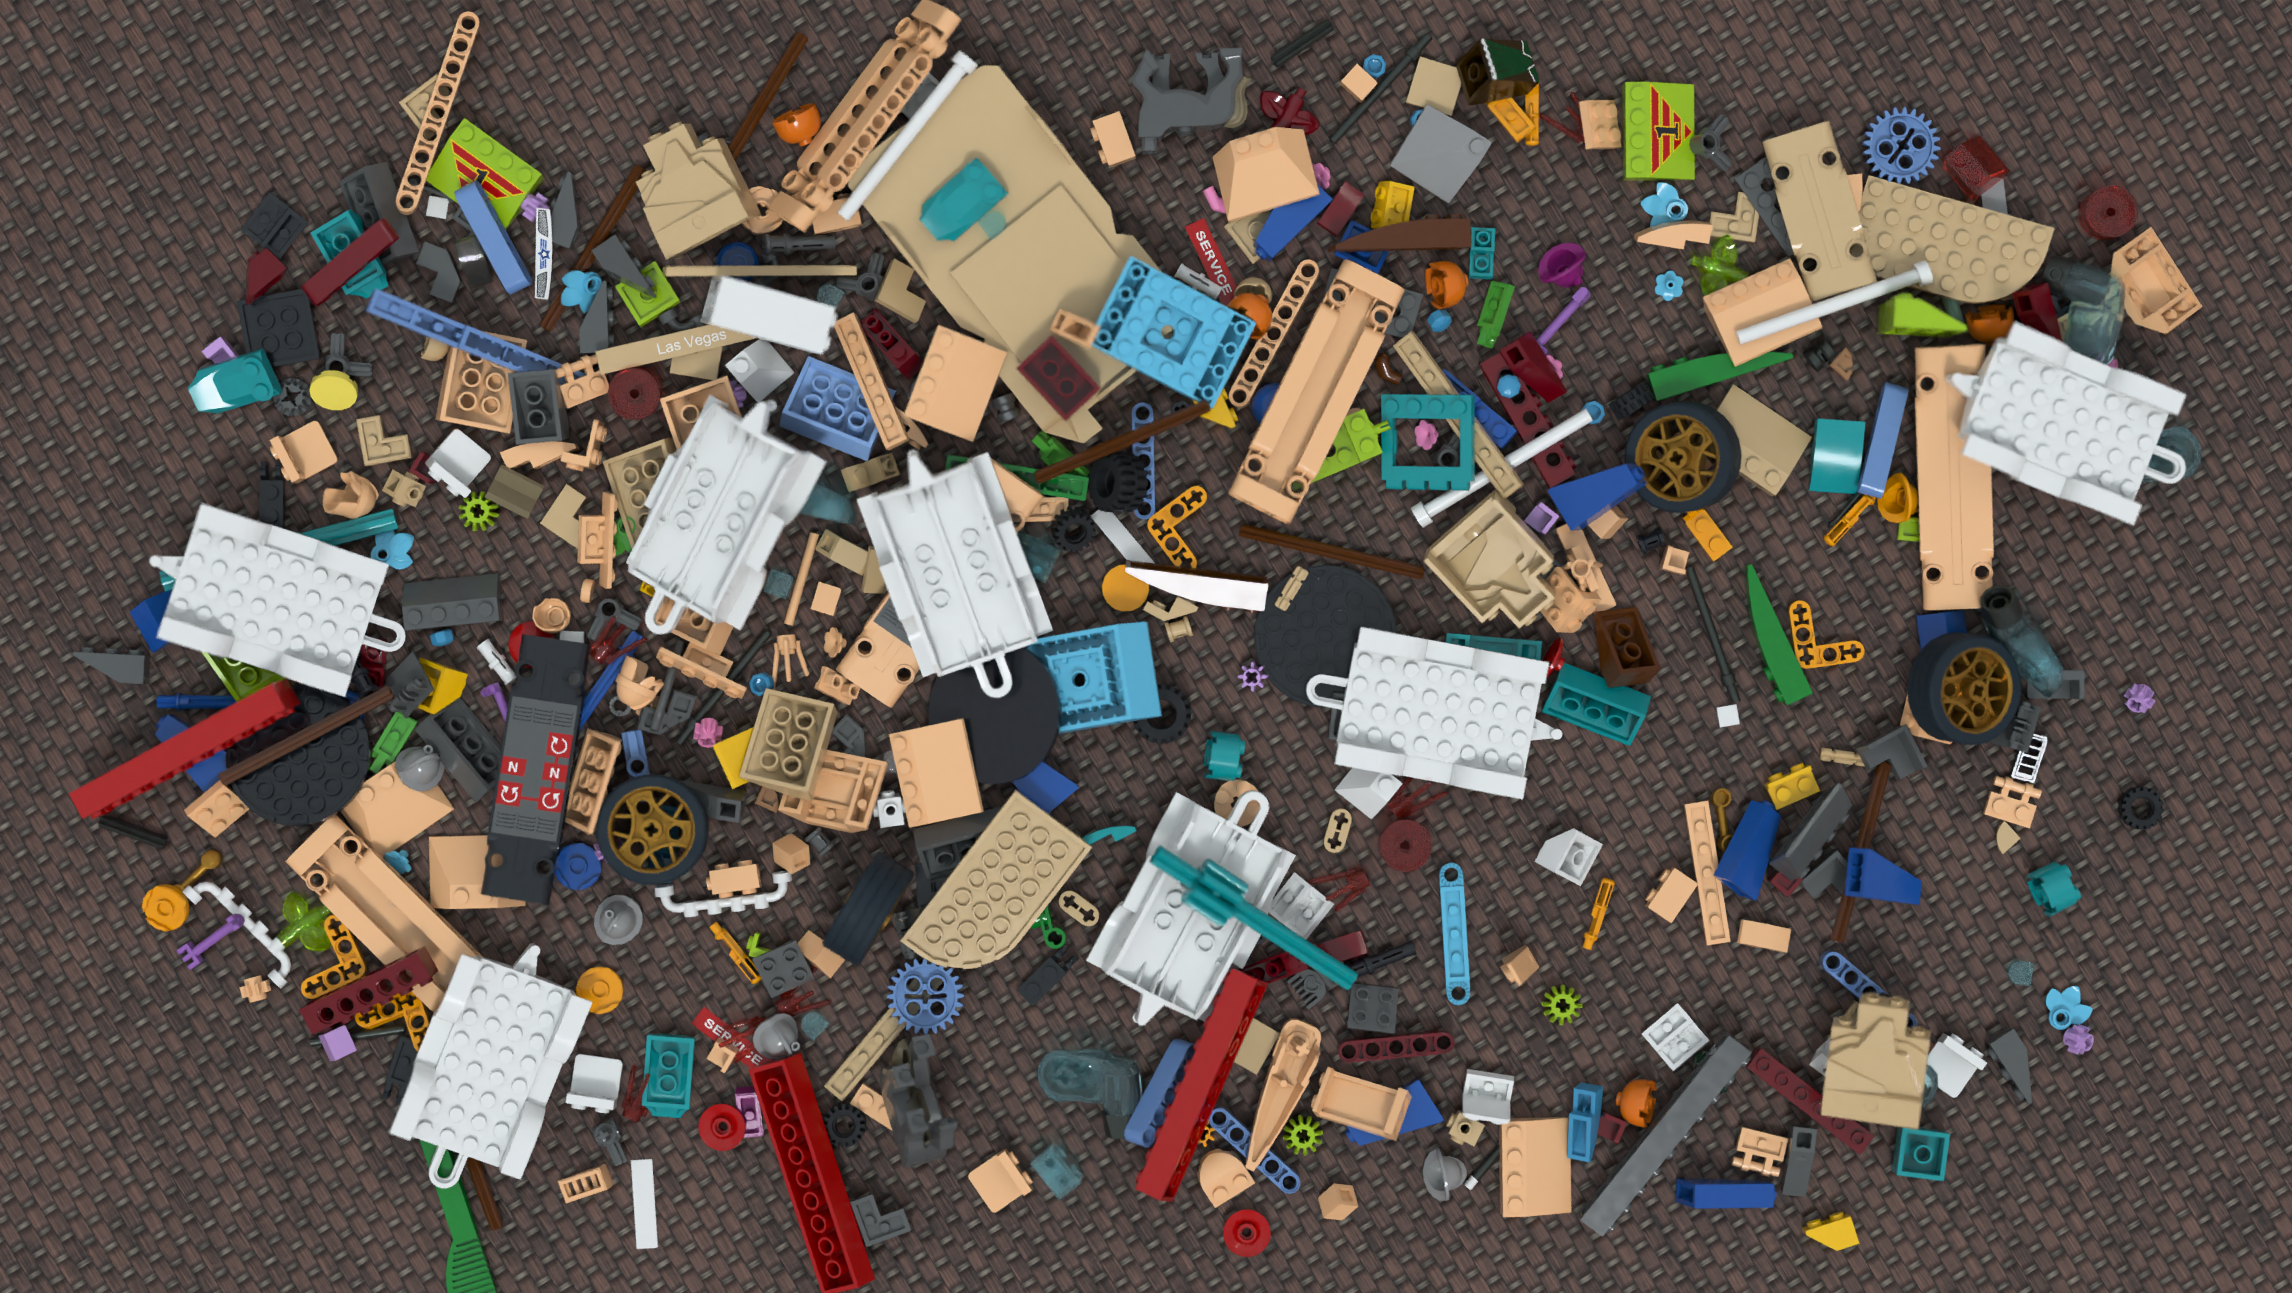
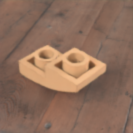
(916, 436)
(1764, 936)

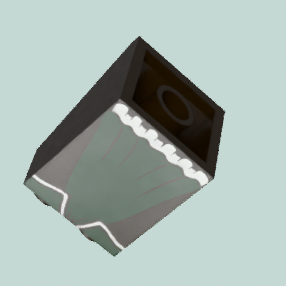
(1497, 70)

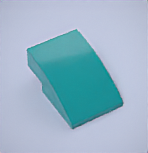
(1836, 456)

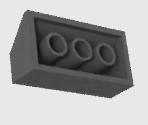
(373, 196)
(452, 602)
(463, 747)
(1812, 832)
(947, 842)

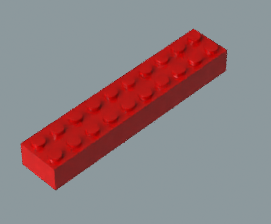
(185, 750)
(1201, 1085)
(811, 1174)

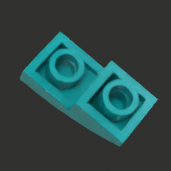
(1481, 253)

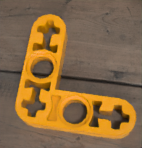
(1170, 521)
(1817, 651)
(345, 960)
(409, 1013)

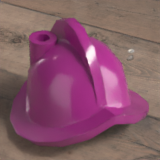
(1562, 265)

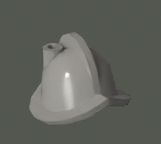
(419, 768)
(618, 919)
(776, 1036)
(1442, 1174)

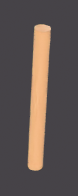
(801, 579)

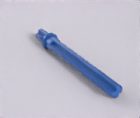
(607, 679)
(189, 701)

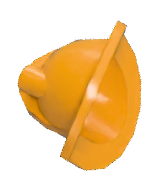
(1898, 500)

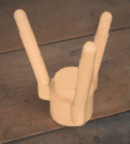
(1581, 570)
(786, 646)

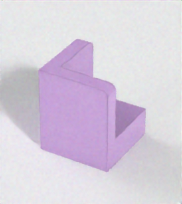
(220, 351)
(1541, 518)
(337, 1043)

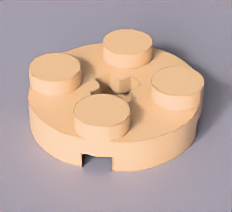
(768, 223)
(1225, 796)

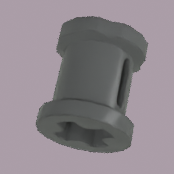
(820, 842)

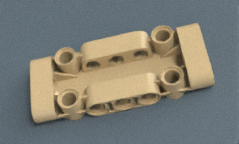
(1819, 211)

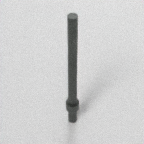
(1412, 54)
(1728, 679)
(718, 693)

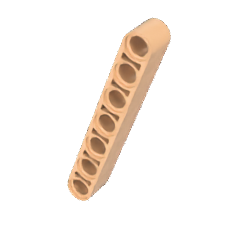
(1283, 325)

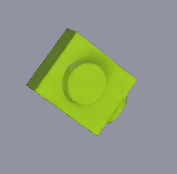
(752, 945)

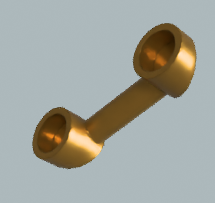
(1720, 799)
(209, 860)

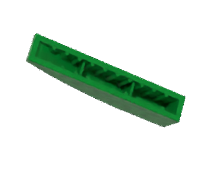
(1704, 371)
(1063, 486)
(1773, 645)

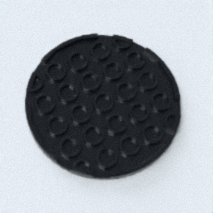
(1318, 629)
(1007, 732)
(312, 779)

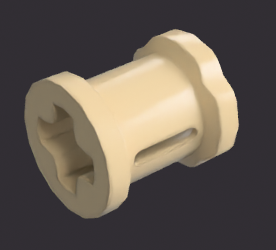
(1178, 629)

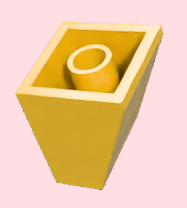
(732, 755)

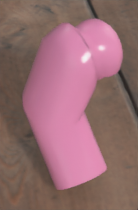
(1215, 202)

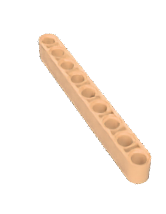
(437, 101)

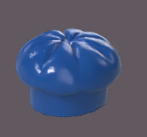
(737, 255)

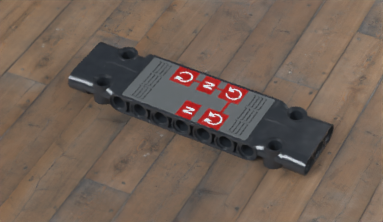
(535, 769)

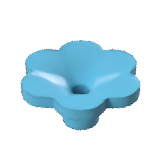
(1664, 290)
(398, 861)

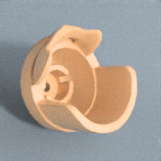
(353, 501)
(633, 686)

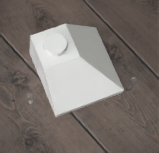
(759, 369)
(1368, 790)
(1569, 855)

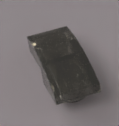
(473, 261)

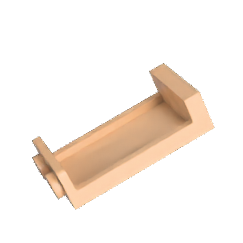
(1361, 1104)

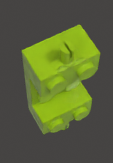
(1353, 444)

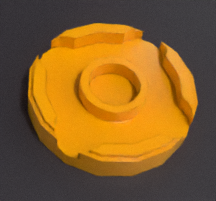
(1124, 590)
(165, 907)
(602, 988)

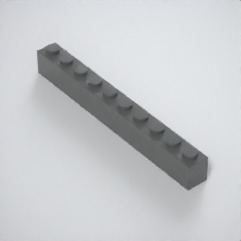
(1665, 1133)

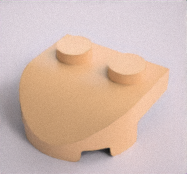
(1223, 1176)

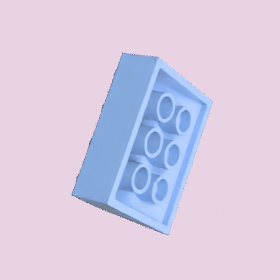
(831, 409)

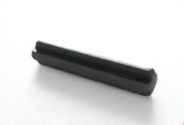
(1302, 43)
(133, 831)

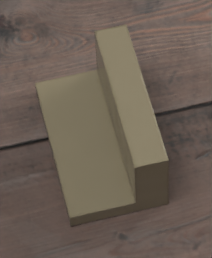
(514, 491)

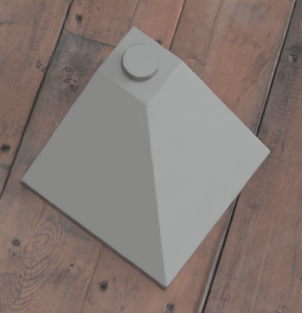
(1439, 153)

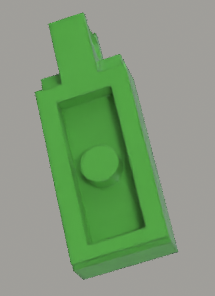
(1494, 313)
(1054, 451)
(392, 741)

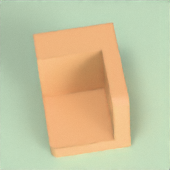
(1358, 83)
(1609, 523)
(1674, 560)
(826, 599)
(791, 853)
(723, 1056)
(1338, 1201)

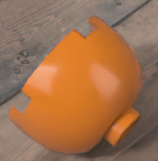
(798, 125)
(1446, 283)
(1254, 308)
(1990, 323)
(1637, 1102)

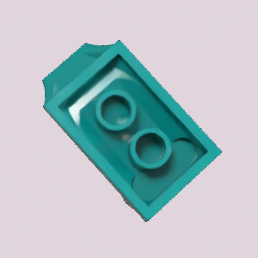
(961, 202)
(338, 235)
(234, 383)
(670, 1066)

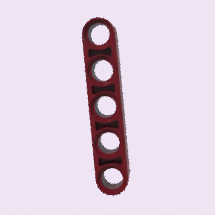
(350, 262)
(1407, 1046)

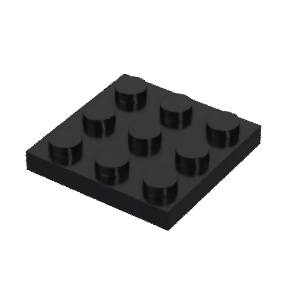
(281, 326)

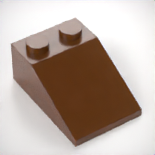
(1624, 648)

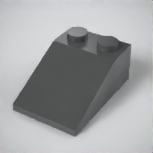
(538, 407)

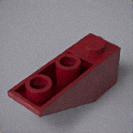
(2037, 310)
(891, 344)
(1533, 367)
(1276, 967)

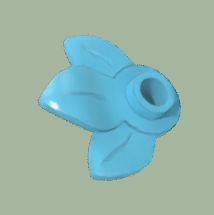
(1660, 205)
(578, 290)
(396, 548)
(2069, 1005)

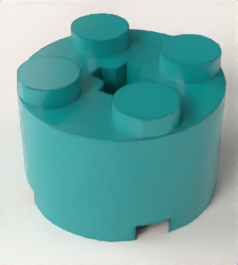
(1223, 756)
(2053, 888)

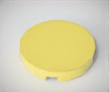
(333, 390)

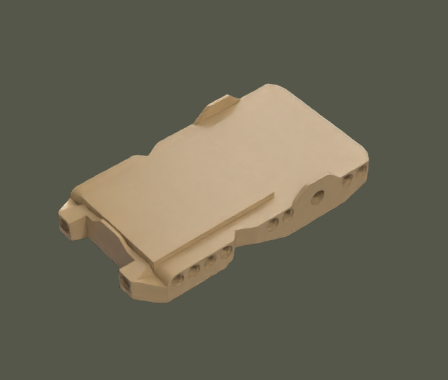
(1050, 256)

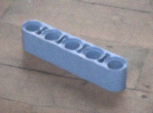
(493, 237)
(1882, 440)
(1145, 449)
(1860, 982)
(1159, 1094)
(1242, 1146)

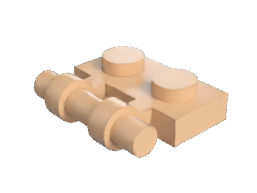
(584, 387)
(2011, 809)
(1760, 1144)

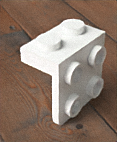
(457, 462)
(1954, 1063)
(595, 1083)
(1487, 1096)

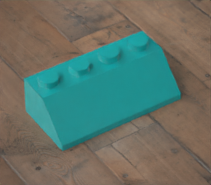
(1590, 704)

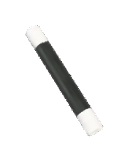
(1483, 1168)

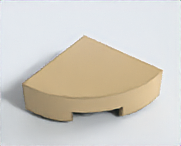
(2005, 837)

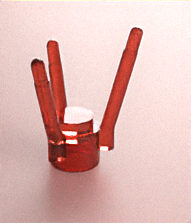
(1577, 137)
(603, 651)
(1401, 805)
(1356, 881)
(789, 1003)
(755, 1023)
(633, 1108)

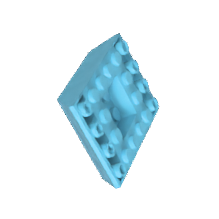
(1203, 341)
(1116, 670)

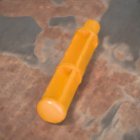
(1532, 112)
(1848, 520)
(1598, 912)
(736, 952)

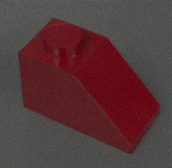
(262, 274)

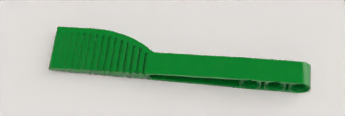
(466, 1263)

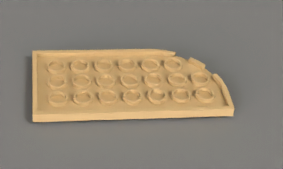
(1969, 249)
(997, 887)

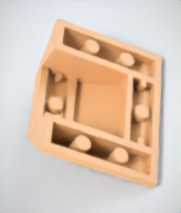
(1265, 172)
(2153, 284)
(843, 794)
(391, 813)
(458, 873)

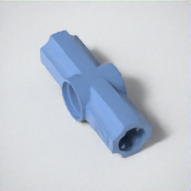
(635, 750)

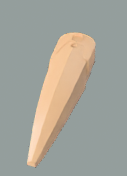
(1286, 1079)

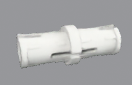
(1198, 281)
(496, 661)

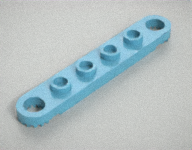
(1454, 933)

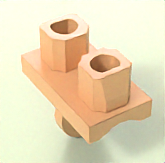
(836, 686)

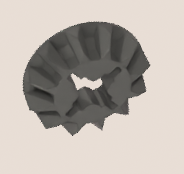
(303, 399)

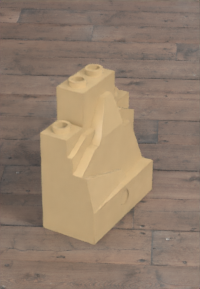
(692, 191)
(1494, 563)
(1876, 1064)

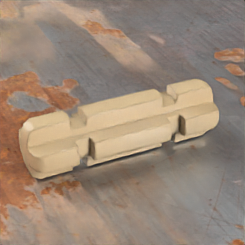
(1291, 588)
(1840, 756)

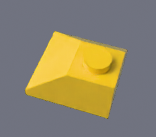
(447, 685)

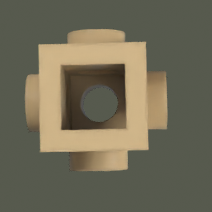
(404, 488)
(1470, 1134)

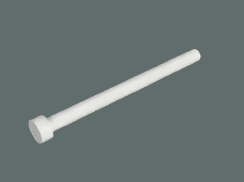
(962, 65)
(1920, 274)
(1425, 512)

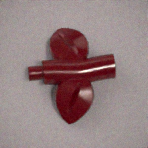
(1288, 112)

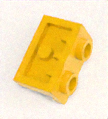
(1391, 204)
(1791, 786)

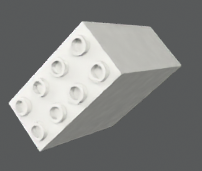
(768, 314)

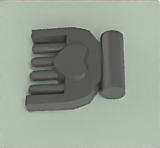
(1313, 983)

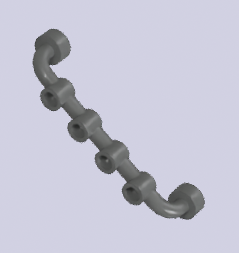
(670, 315)

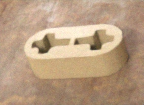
(1343, 832)
(1075, 913)

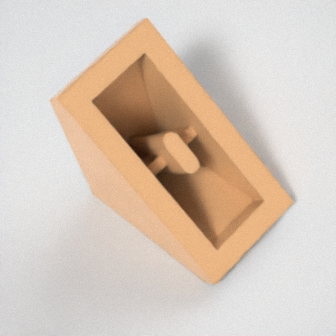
(818, 955)

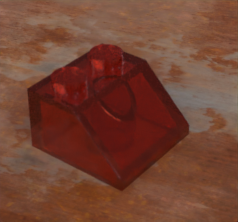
(1974, 167)

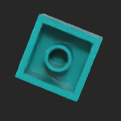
(1921, 1153)

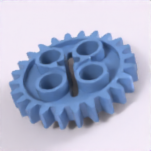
(1918, 158)
(926, 1017)

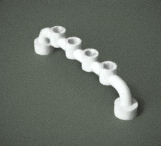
(715, 905)
(257, 929)

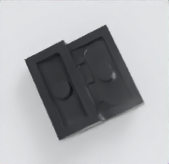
(274, 225)

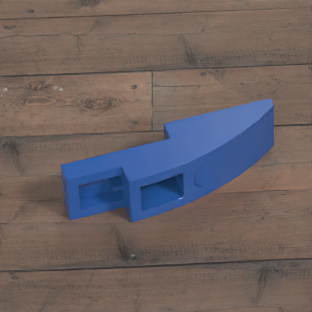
(1495, 426)

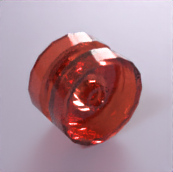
(2103, 226)
(621, 393)
(1411, 857)

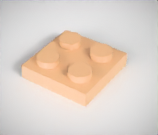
(1600, 124)
(216, 809)

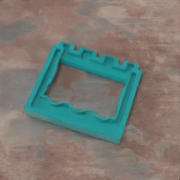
(1428, 407)

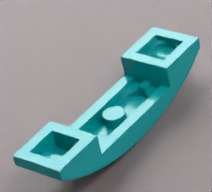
(1514, 647)
(1118, 832)

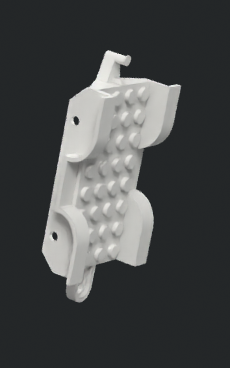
(2066, 422)
(720, 515)
(956, 569)
(273, 600)
(1438, 712)
(1167, 946)
(490, 1064)

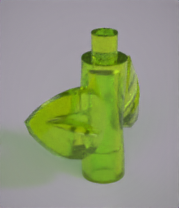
(1720, 267)
(304, 924)

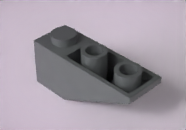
(565, 214)
(619, 265)
(596, 327)
(122, 668)
(719, 801)
(2013, 1057)
(1798, 1159)

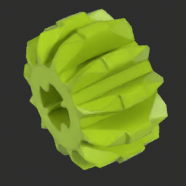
(472, 517)
(1568, 998)
(1294, 1137)

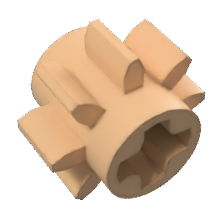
(255, 988)

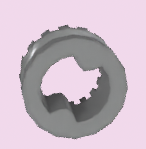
(619, 712)

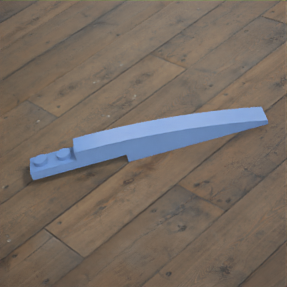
(459, 335)

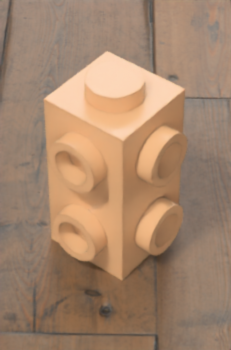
(727, 880)

